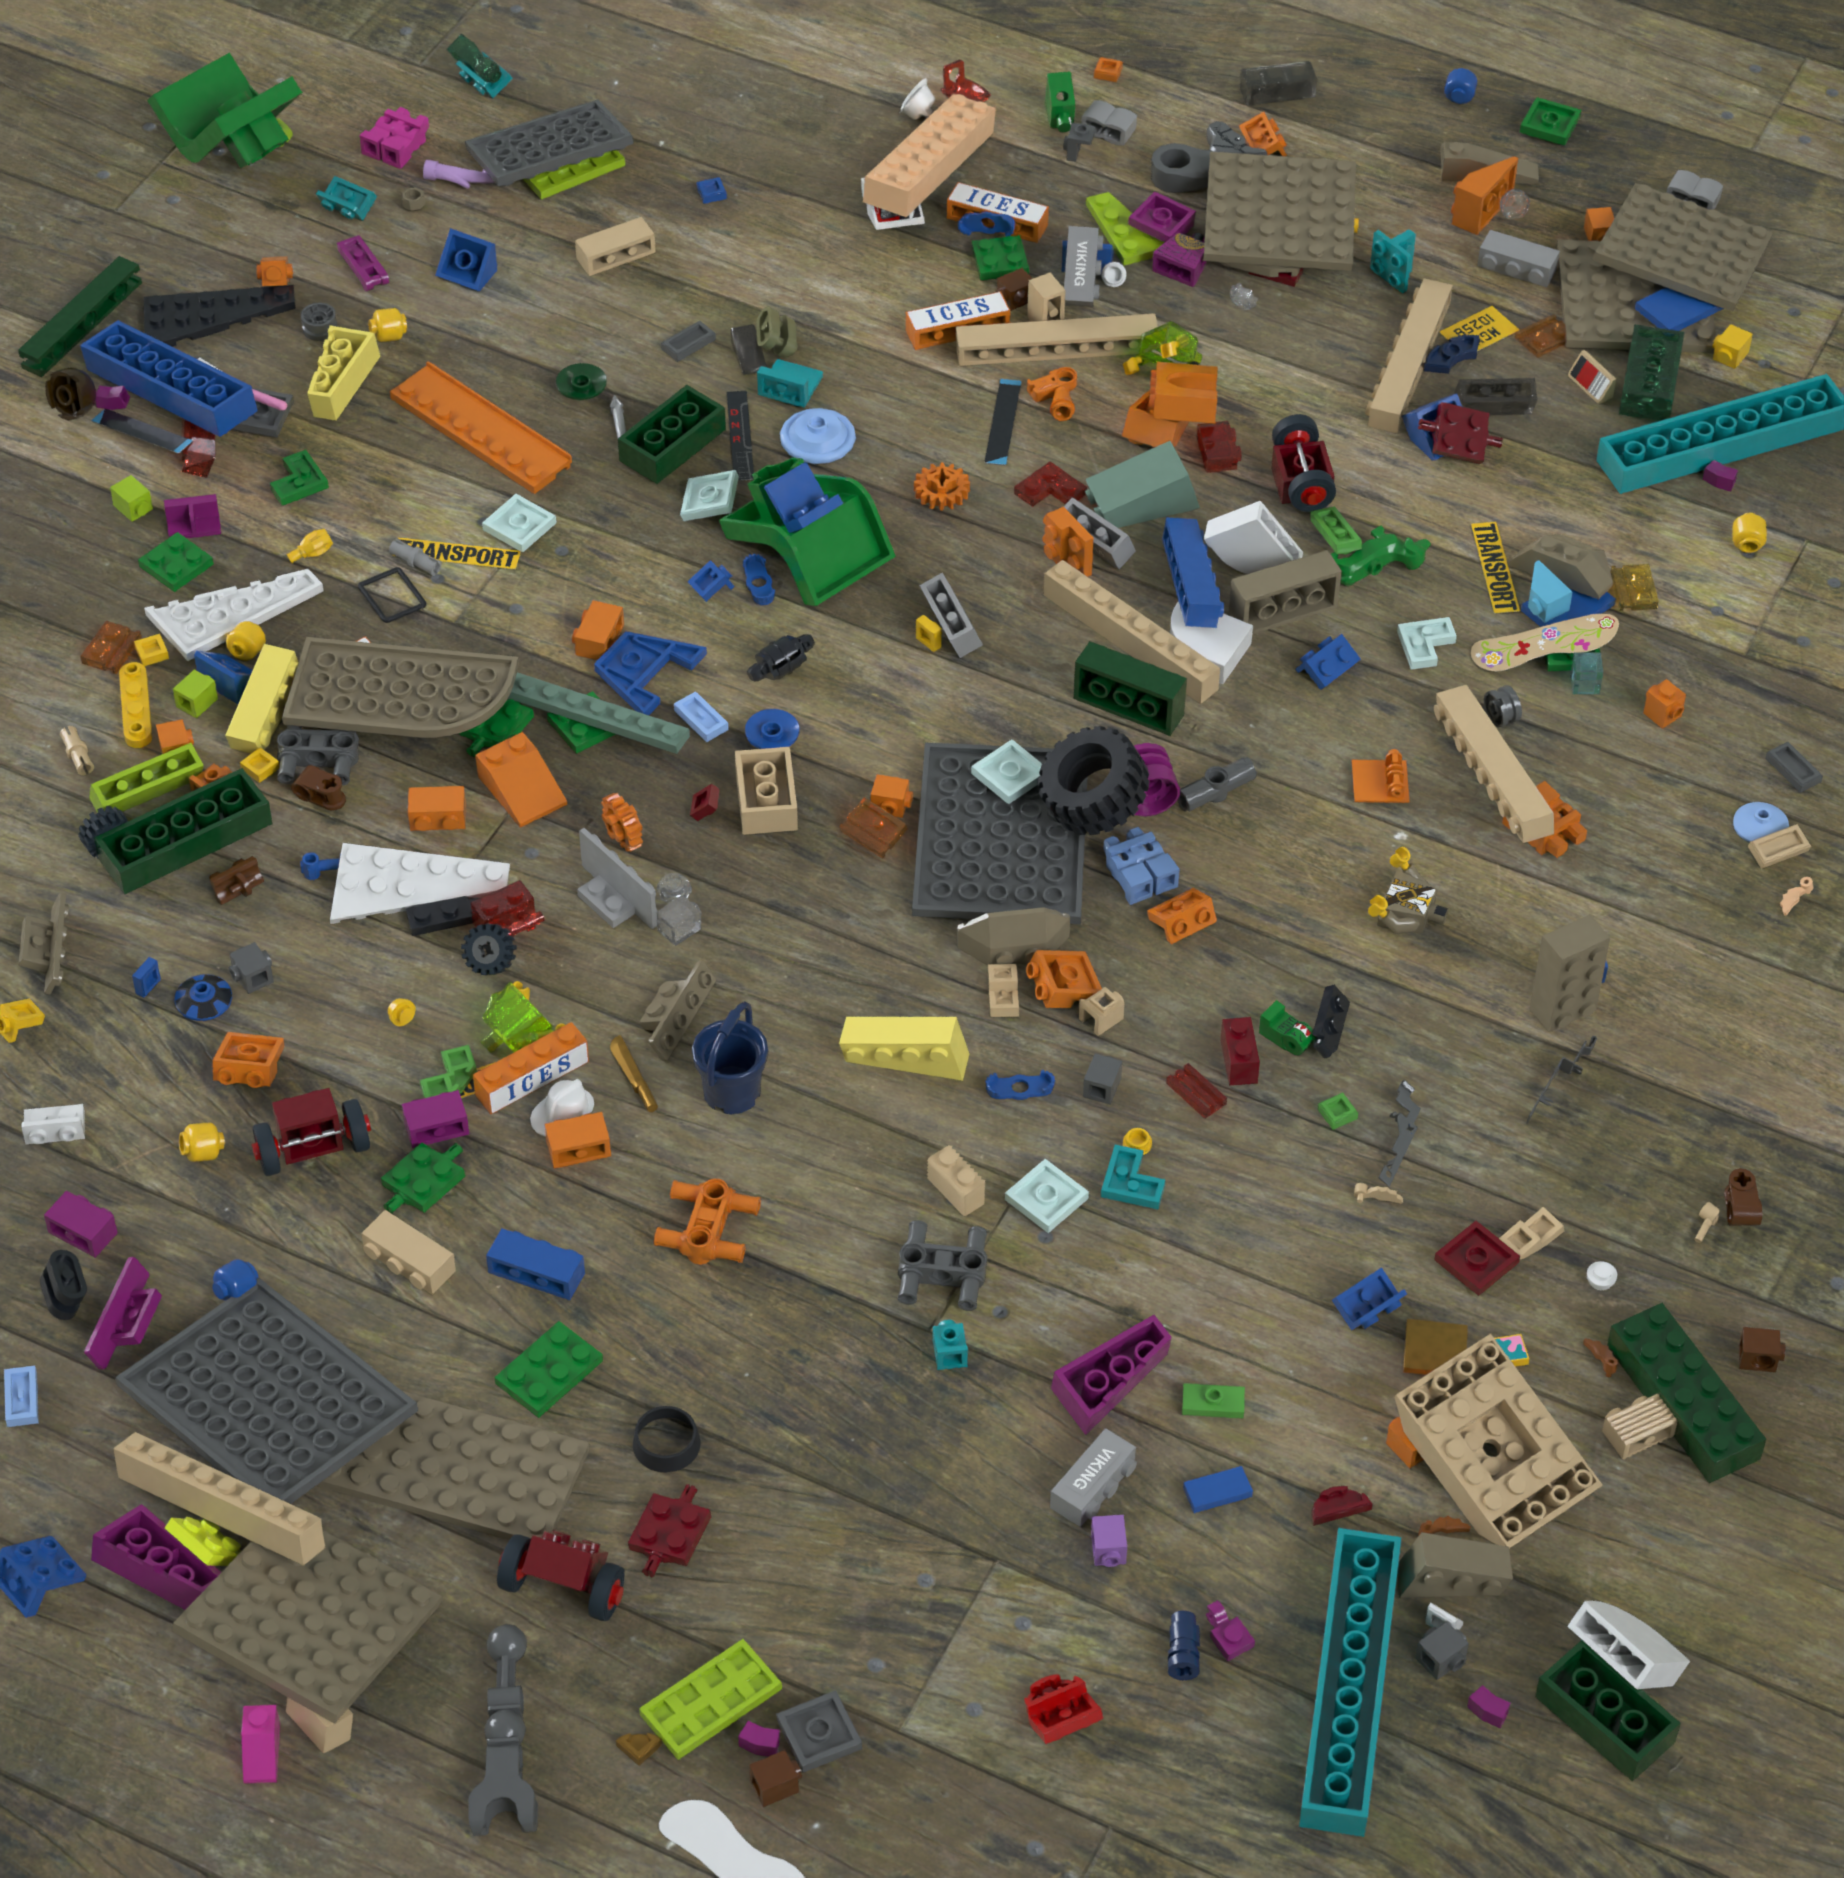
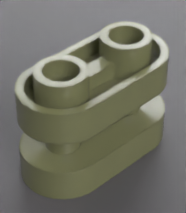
(776, 332)

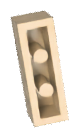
(615, 246)
(408, 1252)

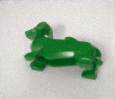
(1379, 553)

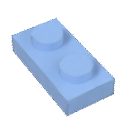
(701, 716)
(21, 1396)

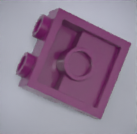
(1162, 217)

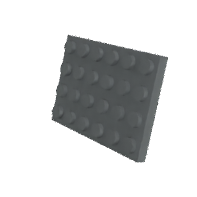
(549, 143)

